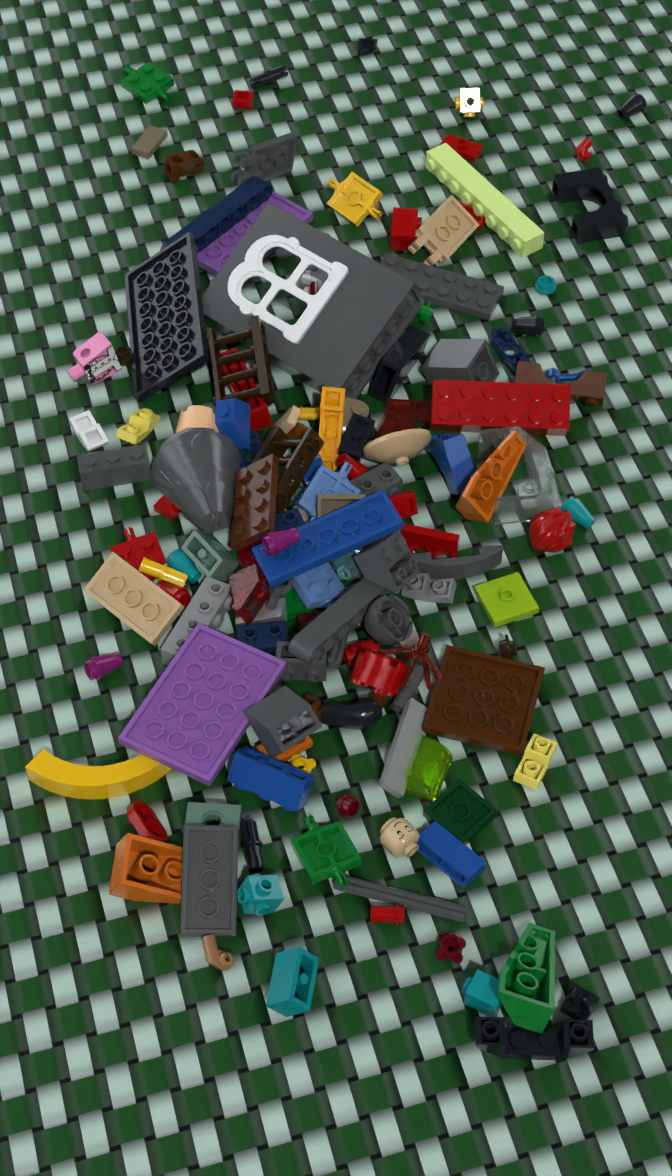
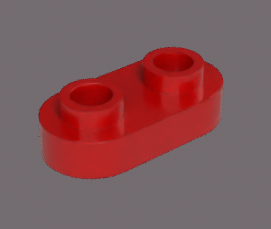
(146, 821)

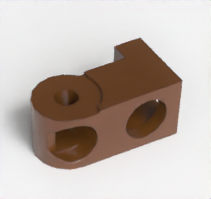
(182, 164)

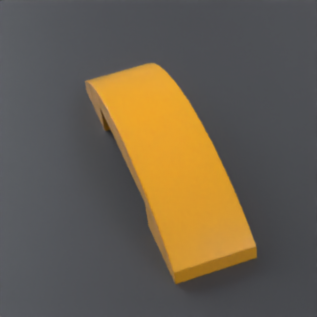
(331, 424)

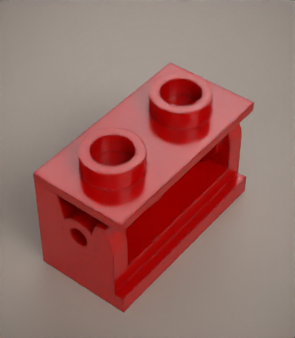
(404, 224)

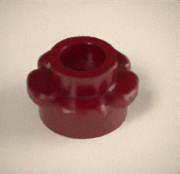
(348, 805)

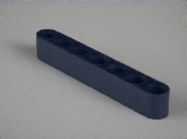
(225, 213)

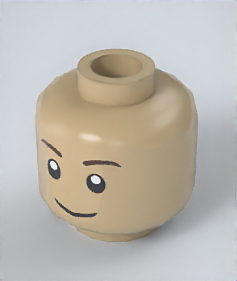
(399, 837)

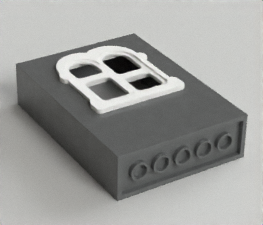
(345, 324)

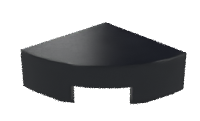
(367, 46)

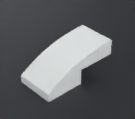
(88, 431)

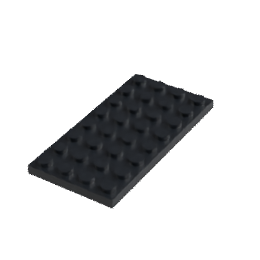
(165, 317)

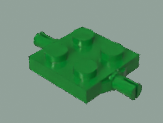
(147, 82)
(326, 852)

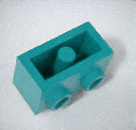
(292, 982)

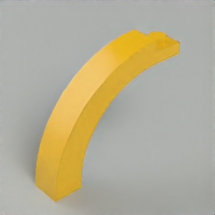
(93, 781)

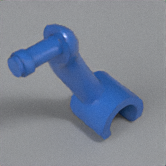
(567, 377)

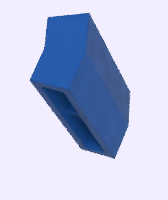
(450, 855)

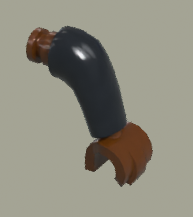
(349, 716)

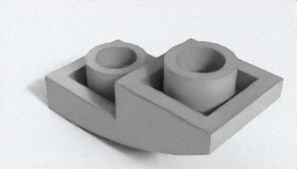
(430, 590)

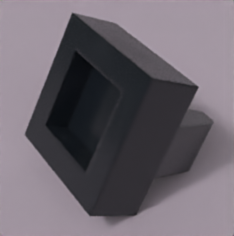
(579, 1003)

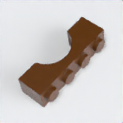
(587, 389)

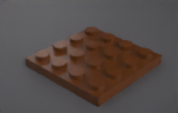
(484, 700)

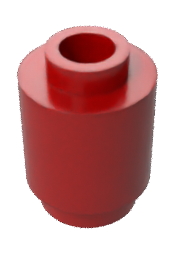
(351, 652)

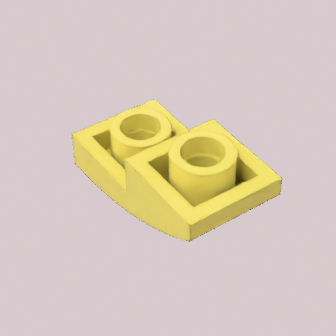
(139, 426)
(535, 761)

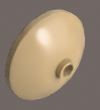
(398, 446)

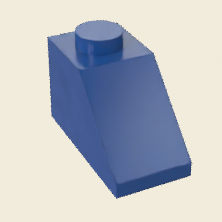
(233, 419)

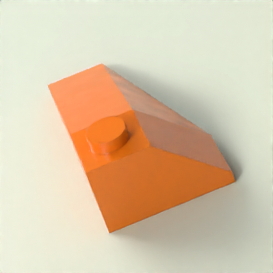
(490, 480)

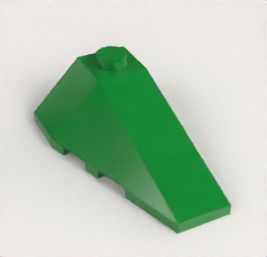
(528, 979)

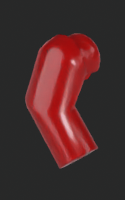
(581, 150)

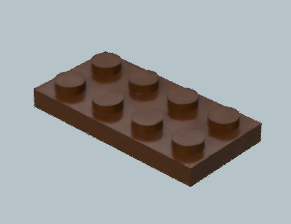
(254, 502)

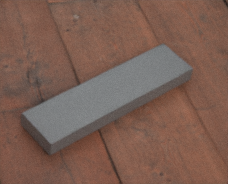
(403, 748)

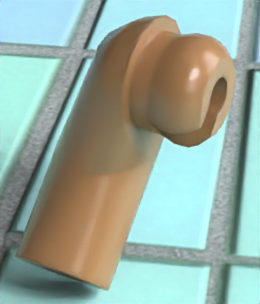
(215, 956)

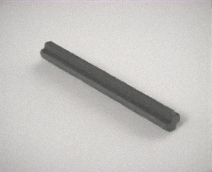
(404, 898)

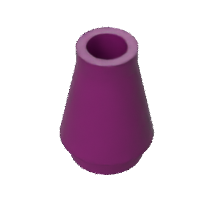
(278, 541)
(100, 666)

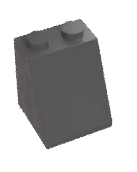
(460, 361)

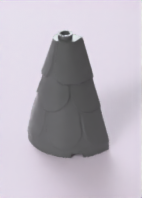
(199, 476)

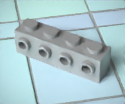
(206, 608)

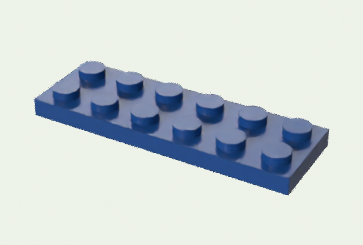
(331, 537)

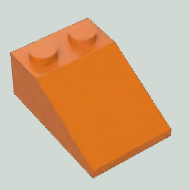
(147, 870)

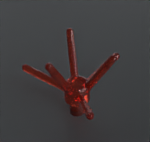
(419, 652)

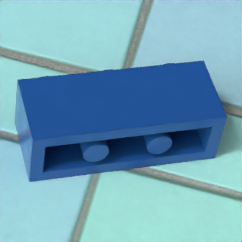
(270, 779)

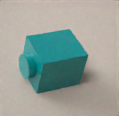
(482, 993)

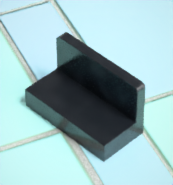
(357, 437)

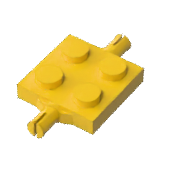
(354, 199)

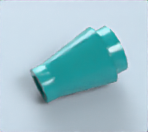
(578, 512)
(182, 562)

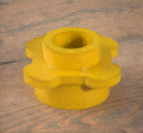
(308, 764)

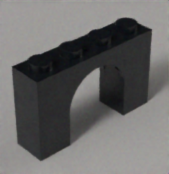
(591, 186)

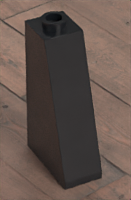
(398, 363)

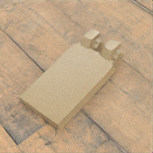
(444, 231)

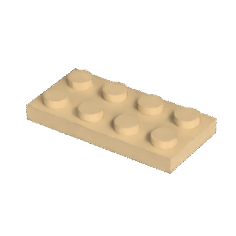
(133, 598)

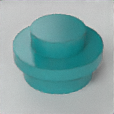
(545, 285)

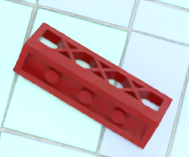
(430, 540)

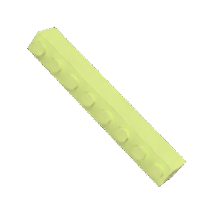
(485, 199)

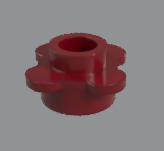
(451, 941)

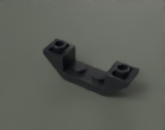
(520, 1043)

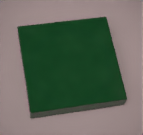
(461, 811)

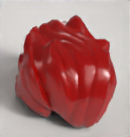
(551, 530)

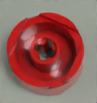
(378, 672)

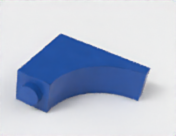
(453, 458)

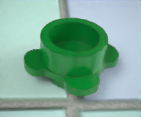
(424, 313)

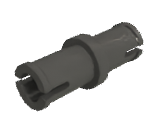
(410, 689)

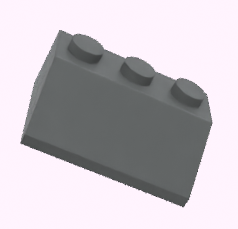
(114, 467)

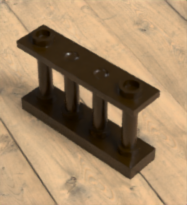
(258, 351)
(295, 466)

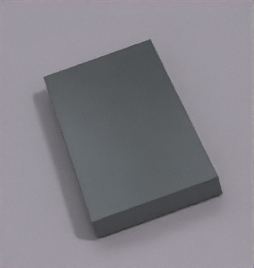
(209, 881)

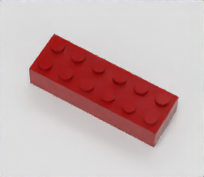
(493, 405)

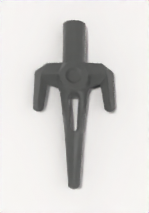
(277, 591)

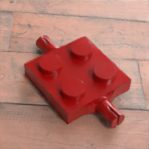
(139, 547)

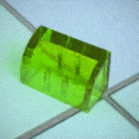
(429, 770)

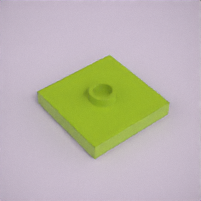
(506, 599)

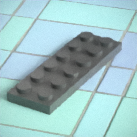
(448, 288)

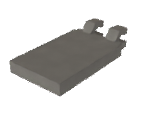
(266, 159)

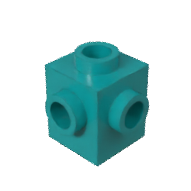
(260, 894)

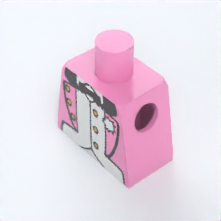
(95, 360)

